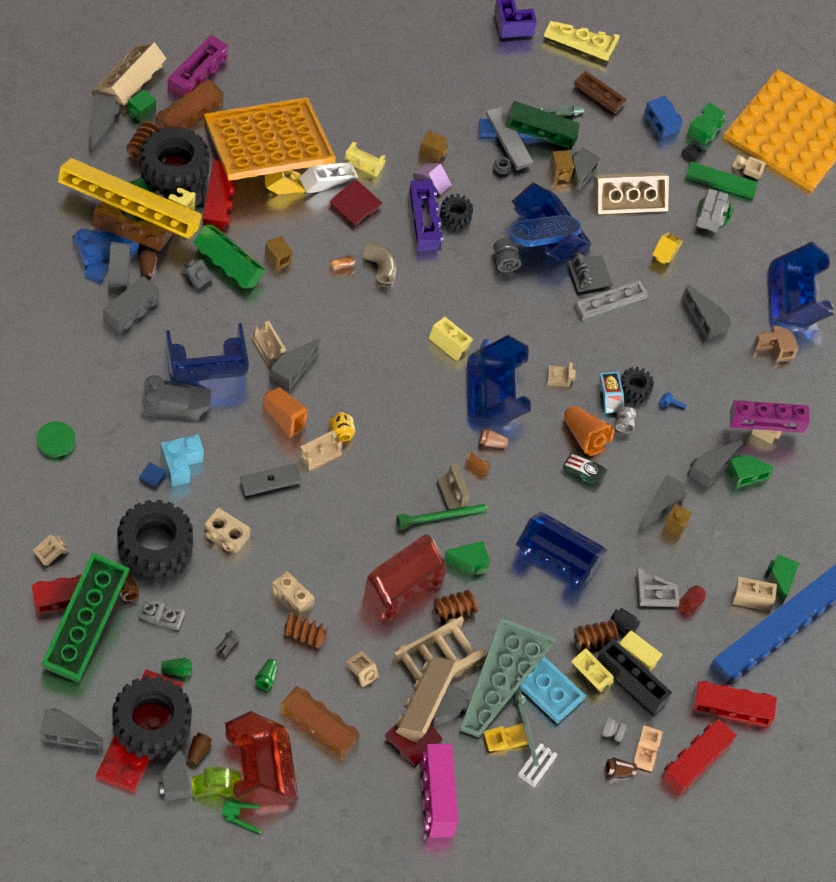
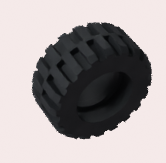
(174, 143)
(158, 516)
(151, 692)

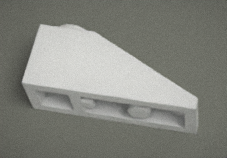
(328, 176)

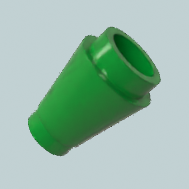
(177, 667)
(266, 676)

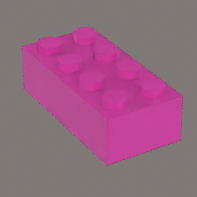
(439, 790)

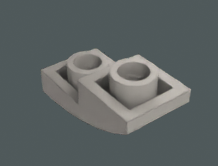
(161, 615)

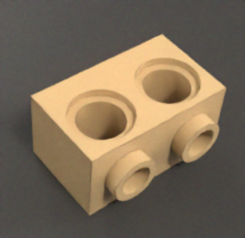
(230, 527)
(292, 594)

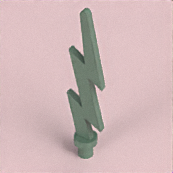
(560, 111)
(519, 700)

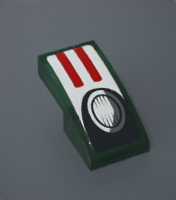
(584, 467)

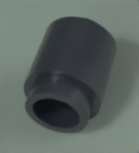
(625, 620)

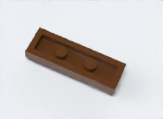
(600, 92)

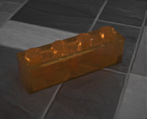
(191, 107)
(320, 722)

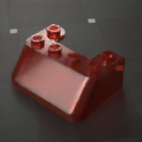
(402, 576)
(265, 760)

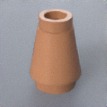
(492, 439)

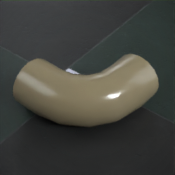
(384, 260)

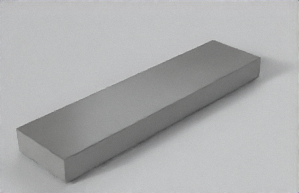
(509, 138)
(611, 299)

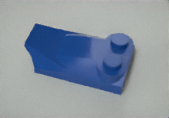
(96, 244)

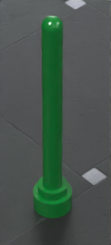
(404, 521)

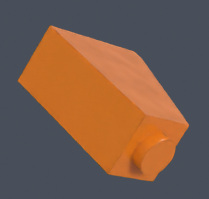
(285, 411)

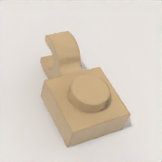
(752, 166)

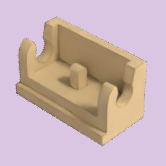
(268, 343)
(320, 450)
(754, 594)

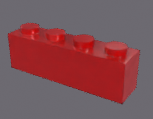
(218, 198)
(54, 594)
(734, 703)
(699, 756)

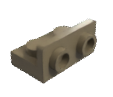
(454, 488)

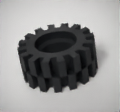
(453, 219)
(640, 376)

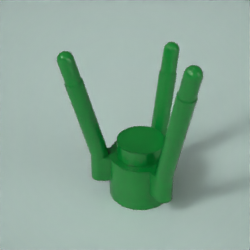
(233, 807)

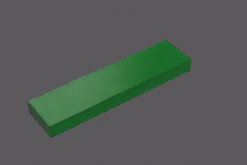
(721, 180)

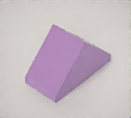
(436, 173)

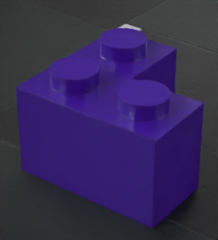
(513, 21)

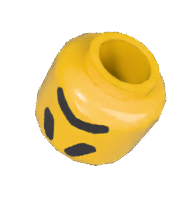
(342, 426)

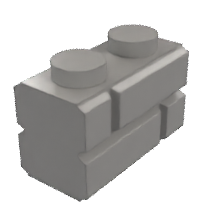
(712, 210)

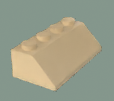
(131, 72)
(631, 192)
(426, 698)

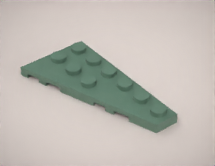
(507, 665)

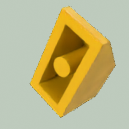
(284, 182)
(667, 247)

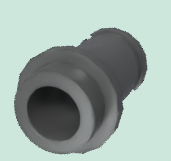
(228, 642)

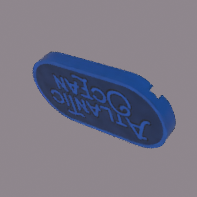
(544, 230)

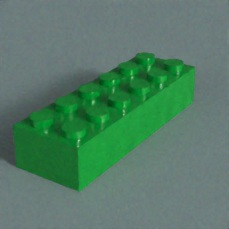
(85, 617)

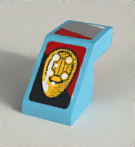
(612, 391)

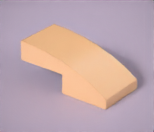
(647, 748)

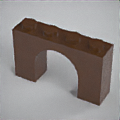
(113, 221)

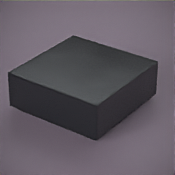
(694, 152)

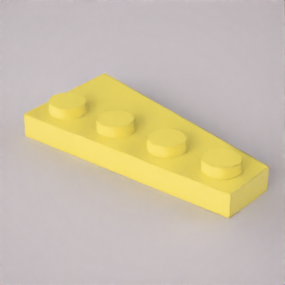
(588, 42)

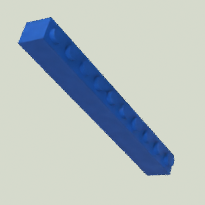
(776, 627)

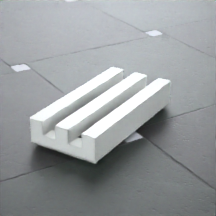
(546, 752)

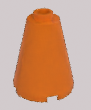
(588, 430)

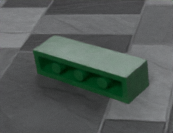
(542, 125)

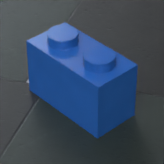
(663, 117)

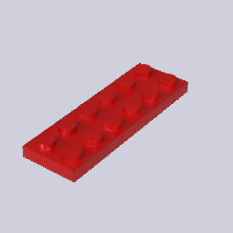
(125, 768)

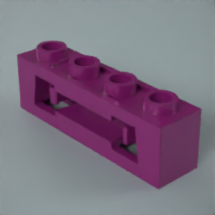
(214, 53)
(769, 416)

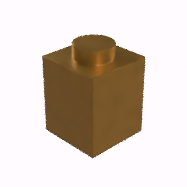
(433, 146)
(562, 164)
(278, 252)
(677, 520)

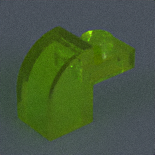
(215, 780)

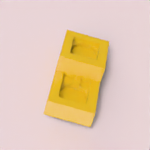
(506, 738)

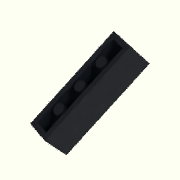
(634, 676)

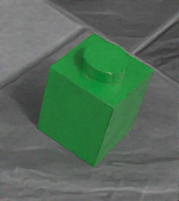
(141, 105)

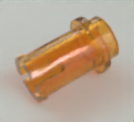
(343, 262)
(477, 463)

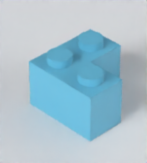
(178, 455)

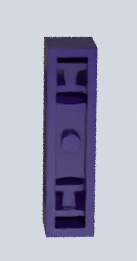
(431, 236)

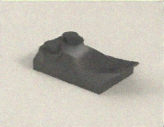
(174, 399)

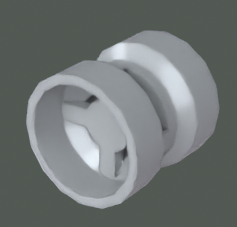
(625, 420)
(614, 729)

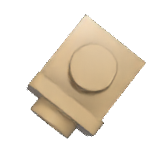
(561, 375)
(50, 549)
(363, 667)

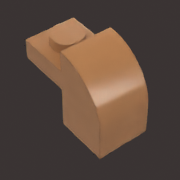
(780, 340)

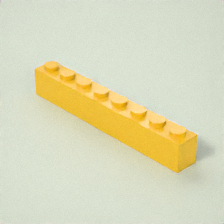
(129, 198)

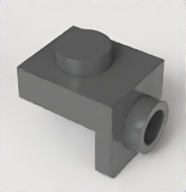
(197, 273)

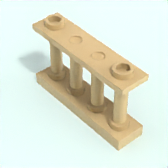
(473, 659)

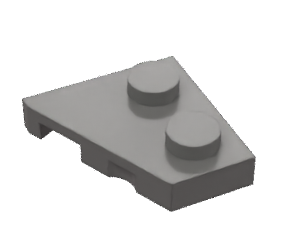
(656, 591)

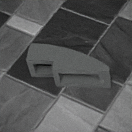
(119, 267)

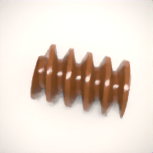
(144, 131)
(454, 604)
(306, 630)
(595, 634)

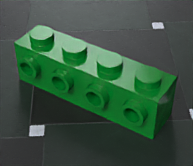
(229, 256)

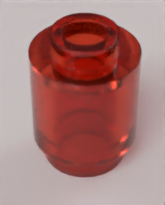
(692, 599)

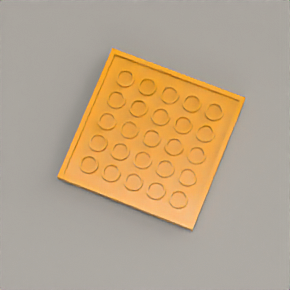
(788, 130)
(268, 138)

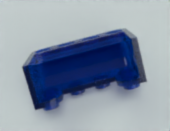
(539, 203)
(795, 288)
(231, 364)
(493, 382)
(561, 545)

